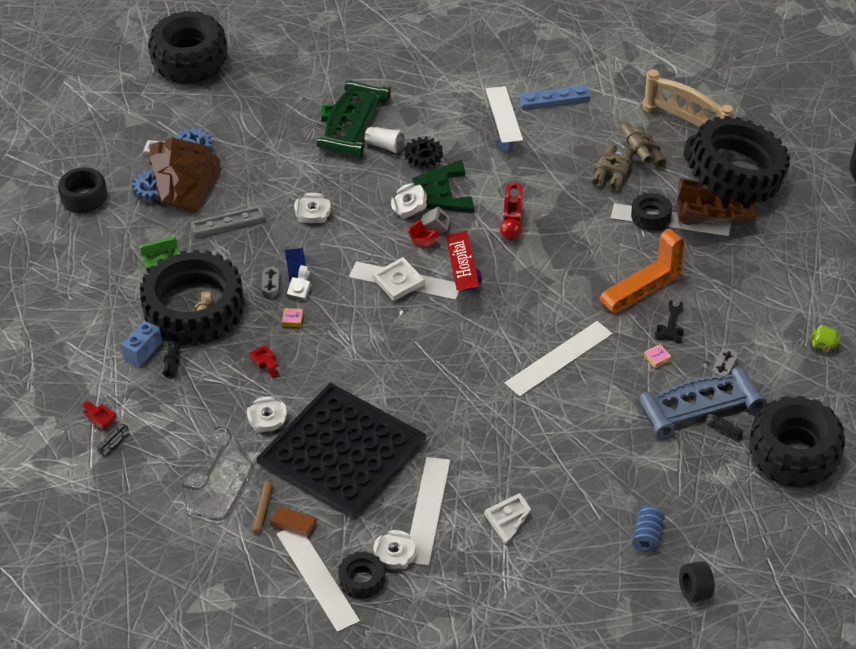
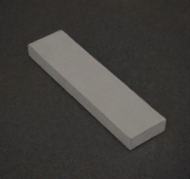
(227, 222)

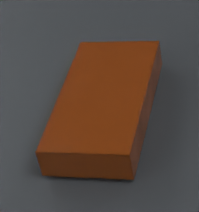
(293, 521)

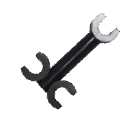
(671, 332)

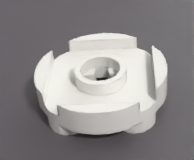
(417, 203)
(306, 214)
(270, 423)
(395, 560)

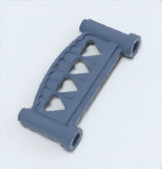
(664, 417)

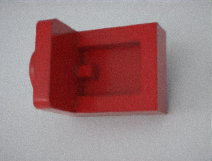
(422, 236)

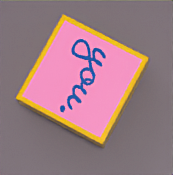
(292, 317)

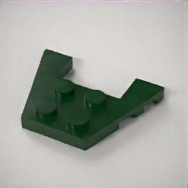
(438, 189)

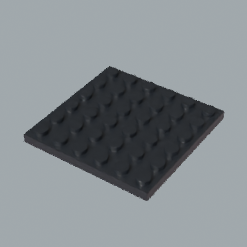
(341, 449)

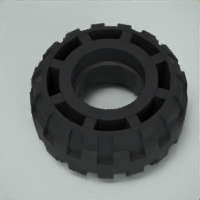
(187, 47)
(803, 421)

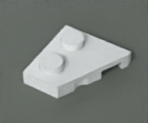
(508, 516)

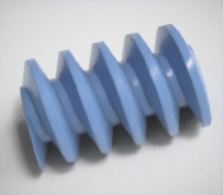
(648, 528)

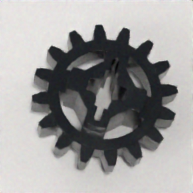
(423, 152)

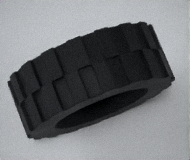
(651, 221)
(361, 589)

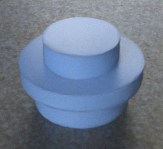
(506, 146)

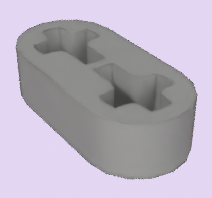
(274, 282)
(722, 364)

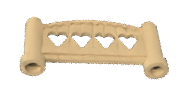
(656, 99)

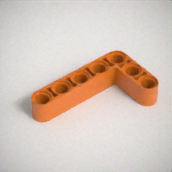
(649, 278)

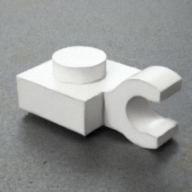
(300, 286)

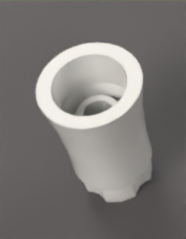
(385, 138)

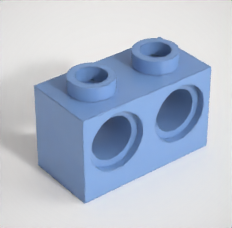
(141, 344)

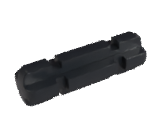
(724, 426)
(112, 439)

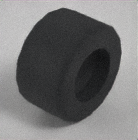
(696, 581)

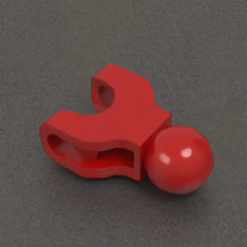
(513, 212)

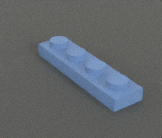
(554, 97)

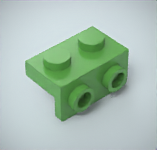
(156, 250)

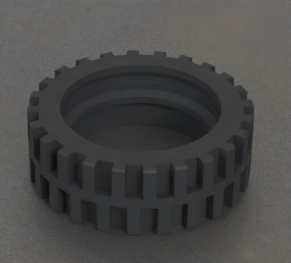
(728, 178)
(186, 269)

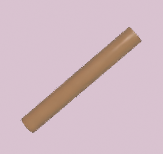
(262, 508)

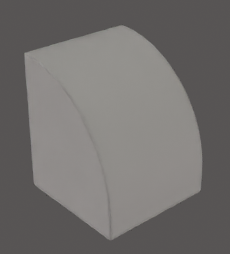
(436, 220)

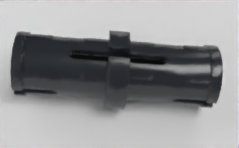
(171, 359)

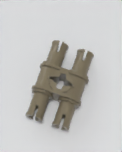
(642, 144)
(612, 167)

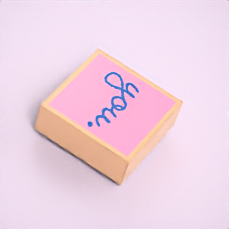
(657, 356)

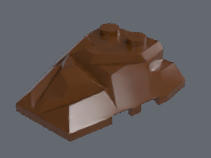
(183, 172)
(702, 206)

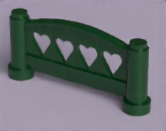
(351, 144)

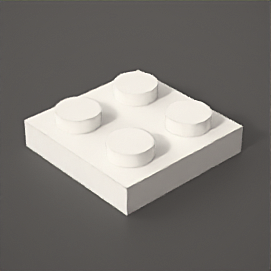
(398, 279)

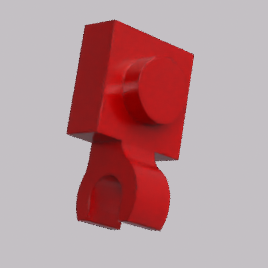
(265, 358)
(99, 416)

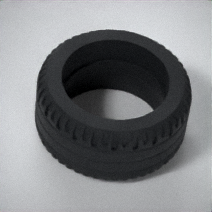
(82, 201)

